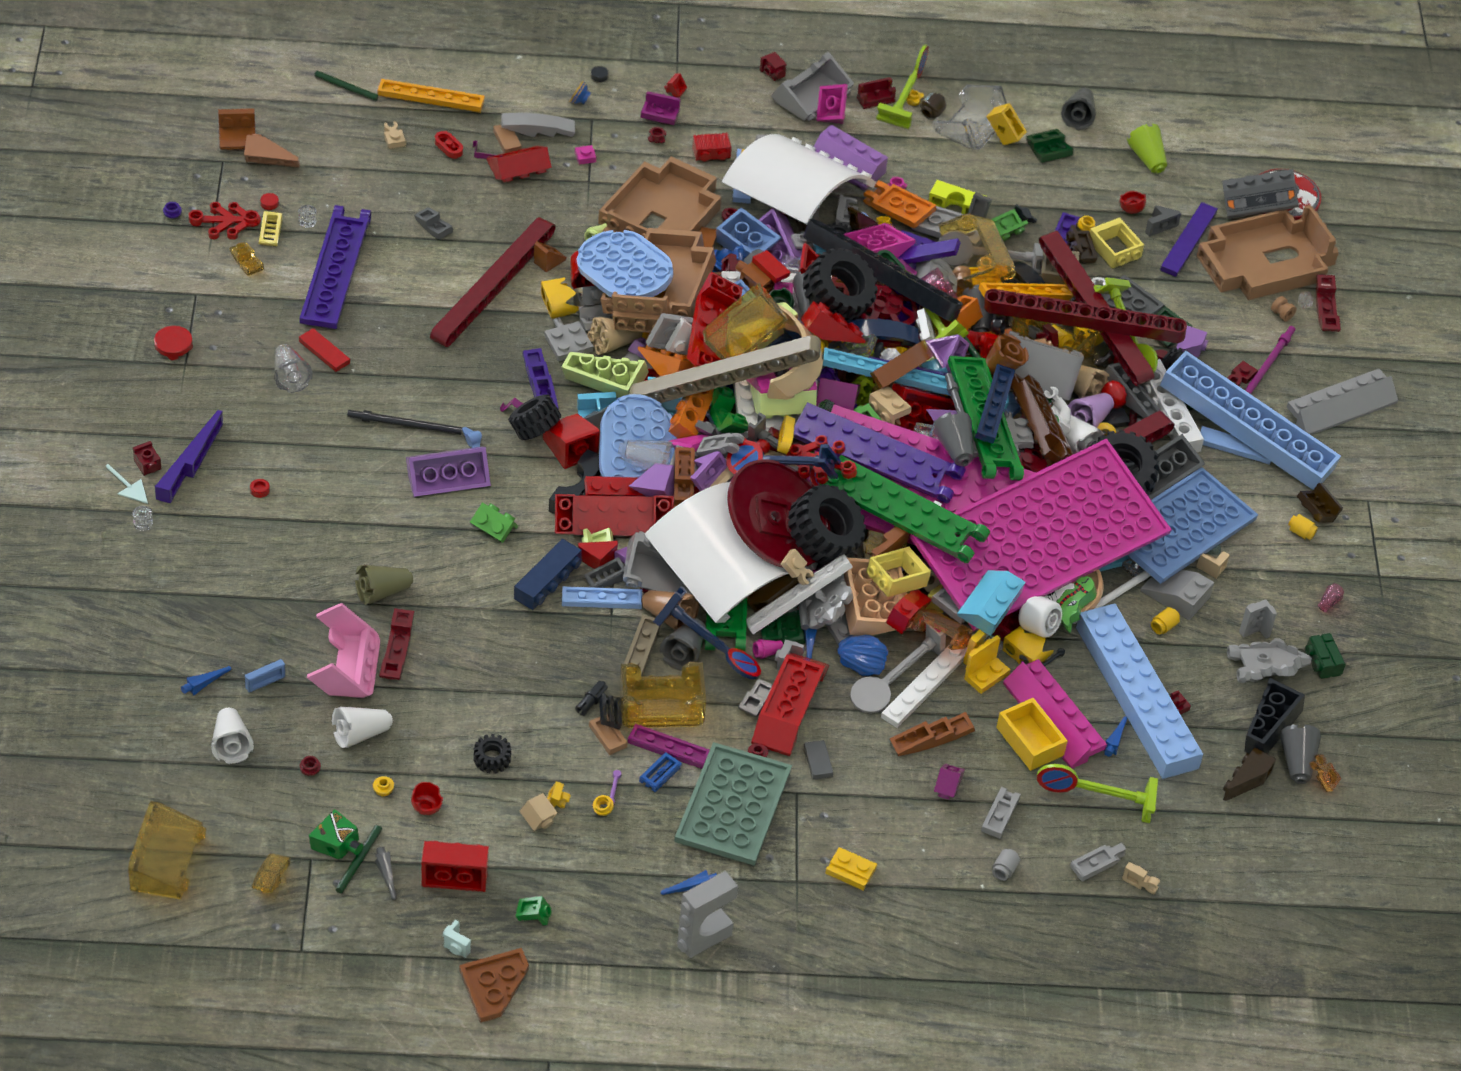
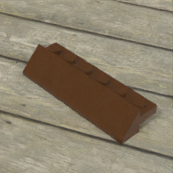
(1041, 419)

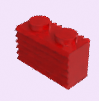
(711, 146)

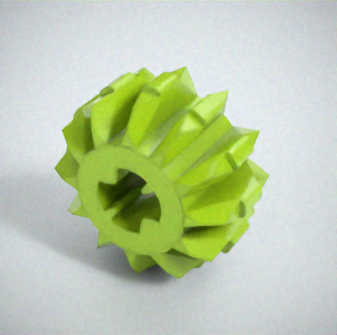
(866, 387)

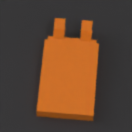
(899, 204)

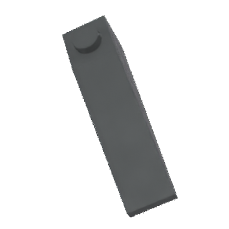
(1136, 396)

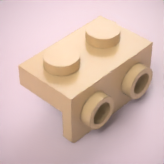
(888, 405)

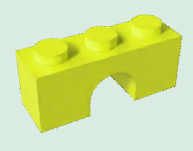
(946, 194)

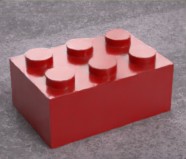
(454, 866)

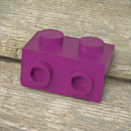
(661, 108)

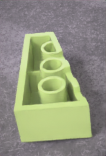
(604, 372)

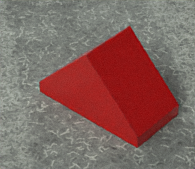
(598, 553)

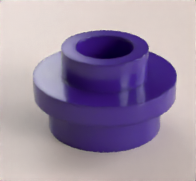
(172, 210)

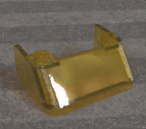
(997, 264)

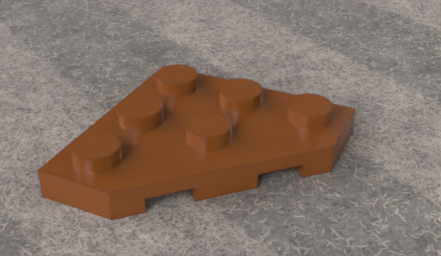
(494, 982)

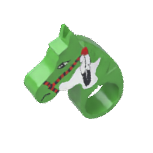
(1073, 599)

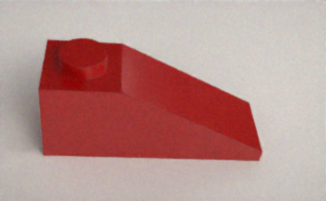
(907, 609)

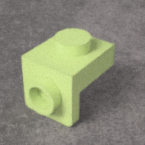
(603, 535)

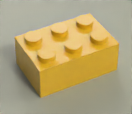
(1031, 734)

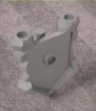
(828, 603)
(1267, 659)

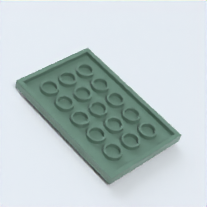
(733, 803)

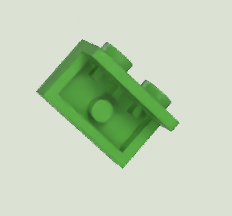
(1009, 224)
(492, 522)

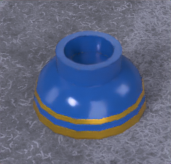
(580, 94)

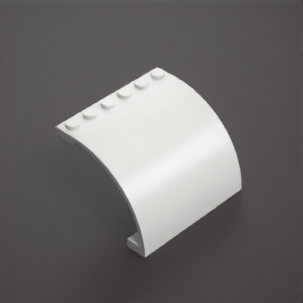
(789, 175)
(709, 553)

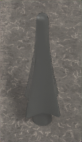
(384, 864)

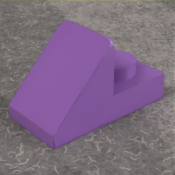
(708, 470)

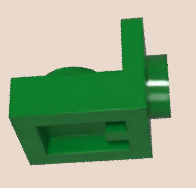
(533, 908)

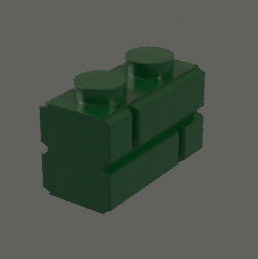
(1325, 656)

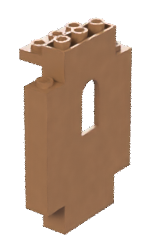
(672, 192)
(1237, 251)
(690, 270)

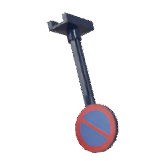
(751, 451)
(737, 658)

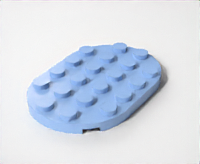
(624, 264)
(630, 419)

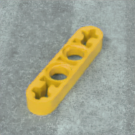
(786, 434)

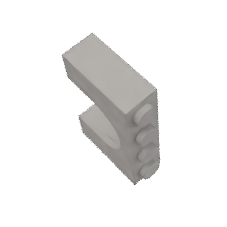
(698, 925)

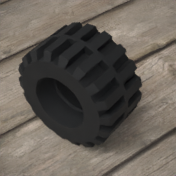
(534, 417)

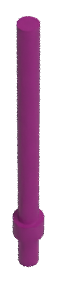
(1283, 341)

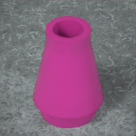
(766, 648)

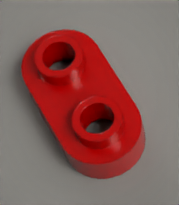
(448, 144)

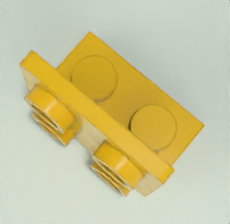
(984, 667)

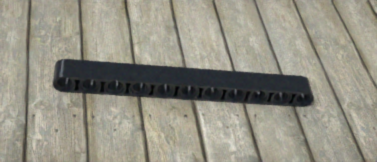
(887, 271)

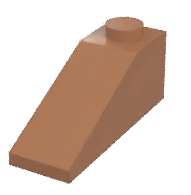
(262, 150)

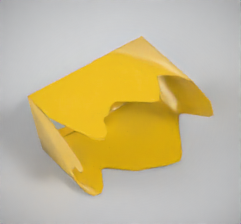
(555, 297)
(1025, 644)

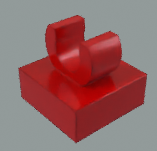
(676, 85)

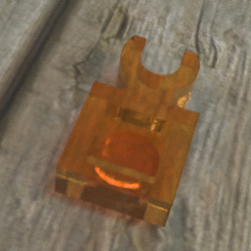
(1326, 774)

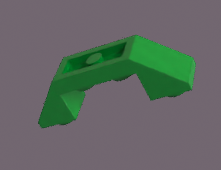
(721, 406)

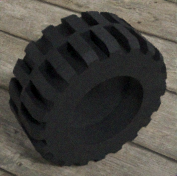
(848, 269)
(1139, 452)
(839, 511)

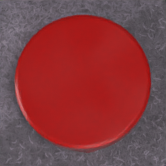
(173, 341)

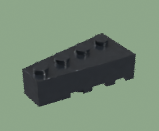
(1277, 710)

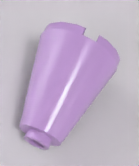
(1092, 408)

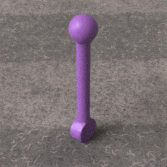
(616, 775)

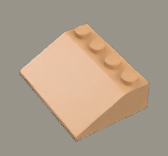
(869, 605)

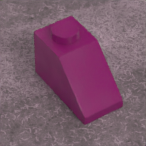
(948, 781)

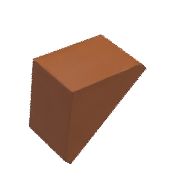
(547, 256)

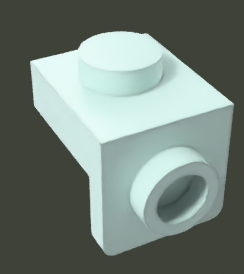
(456, 942)

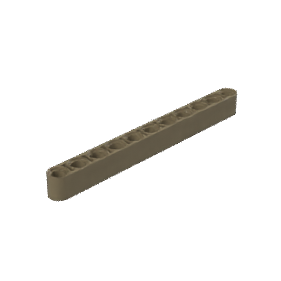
(730, 370)

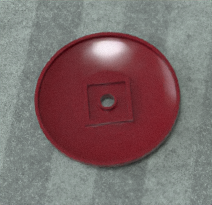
(757, 493)

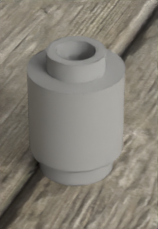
(1005, 864)

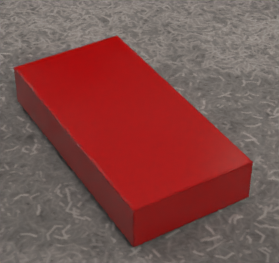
(771, 266)

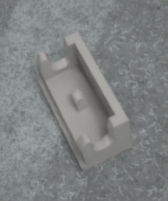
(842, 211)

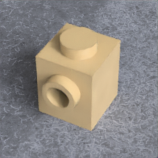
(538, 812)

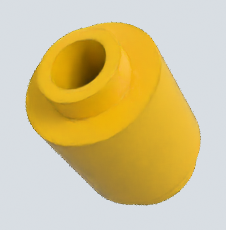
(1302, 527)
(1165, 621)

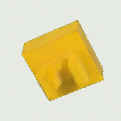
(557, 797)

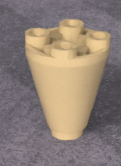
(606, 338)

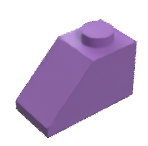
(1194, 341)

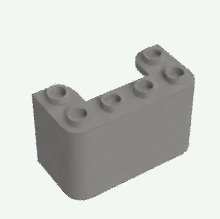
(1050, 366)

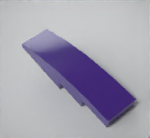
(538, 374)

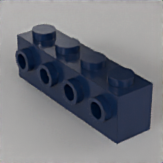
(547, 574)

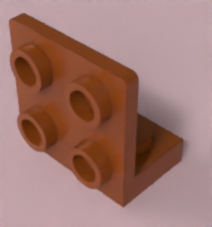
(234, 127)

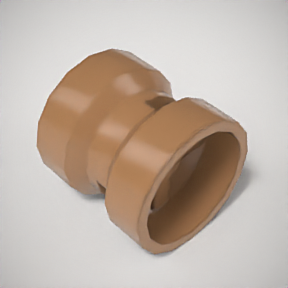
(961, 272)
(1283, 308)

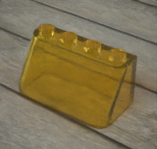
(745, 324)

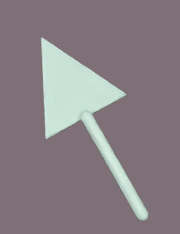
(133, 491)

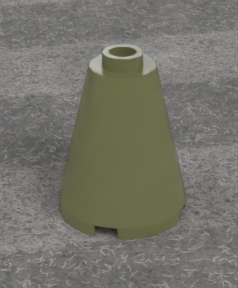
(381, 582)

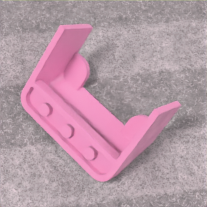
(356, 657)

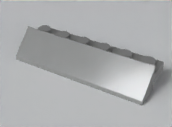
(1343, 402)

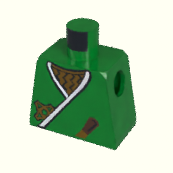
(335, 836)

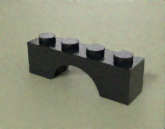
(587, 466)

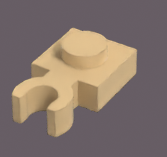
(394, 137)
(795, 566)
(1138, 877)

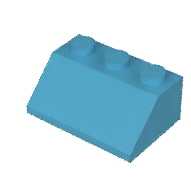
(991, 600)

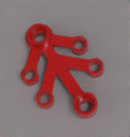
(246, 219)
(847, 468)

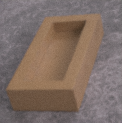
(507, 139)
(609, 737)

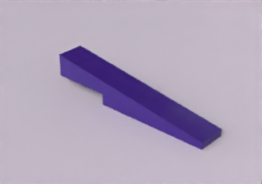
(189, 460)

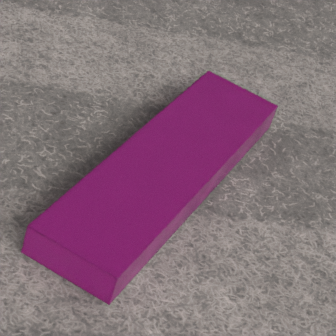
(661, 743)

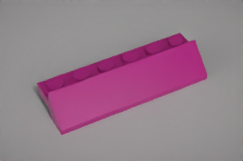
(1036, 682)

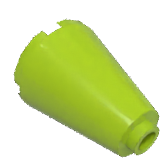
(1149, 147)

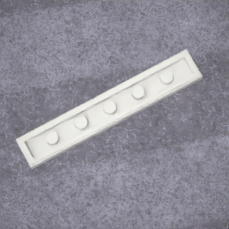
(798, 594)

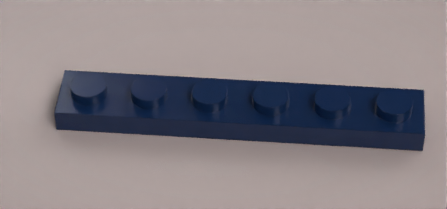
(995, 404)

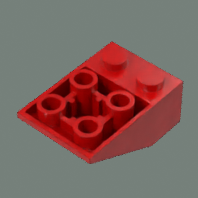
(830, 326)

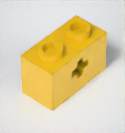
(1006, 124)

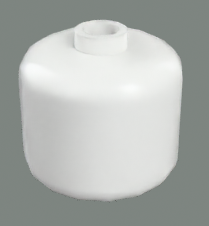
(1040, 616)

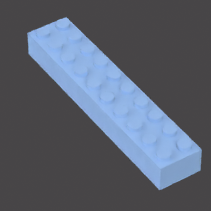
(1250, 420)
(1139, 691)

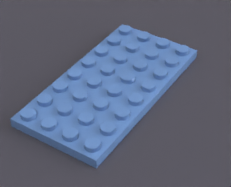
(1200, 519)

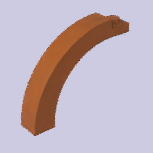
(902, 364)

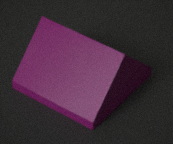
(839, 392)

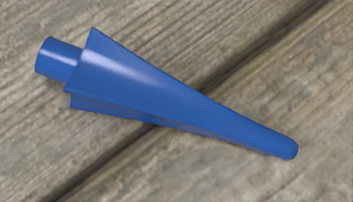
(810, 635)
(198, 682)
(1114, 739)
(689, 883)

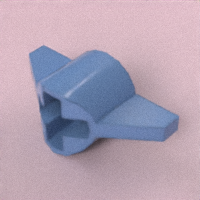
(472, 437)

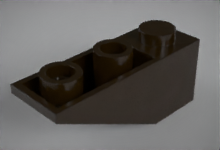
(771, 591)
(1252, 774)

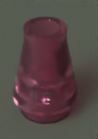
(1331, 596)

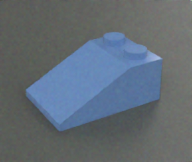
(745, 231)

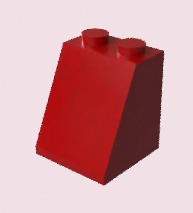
(571, 438)

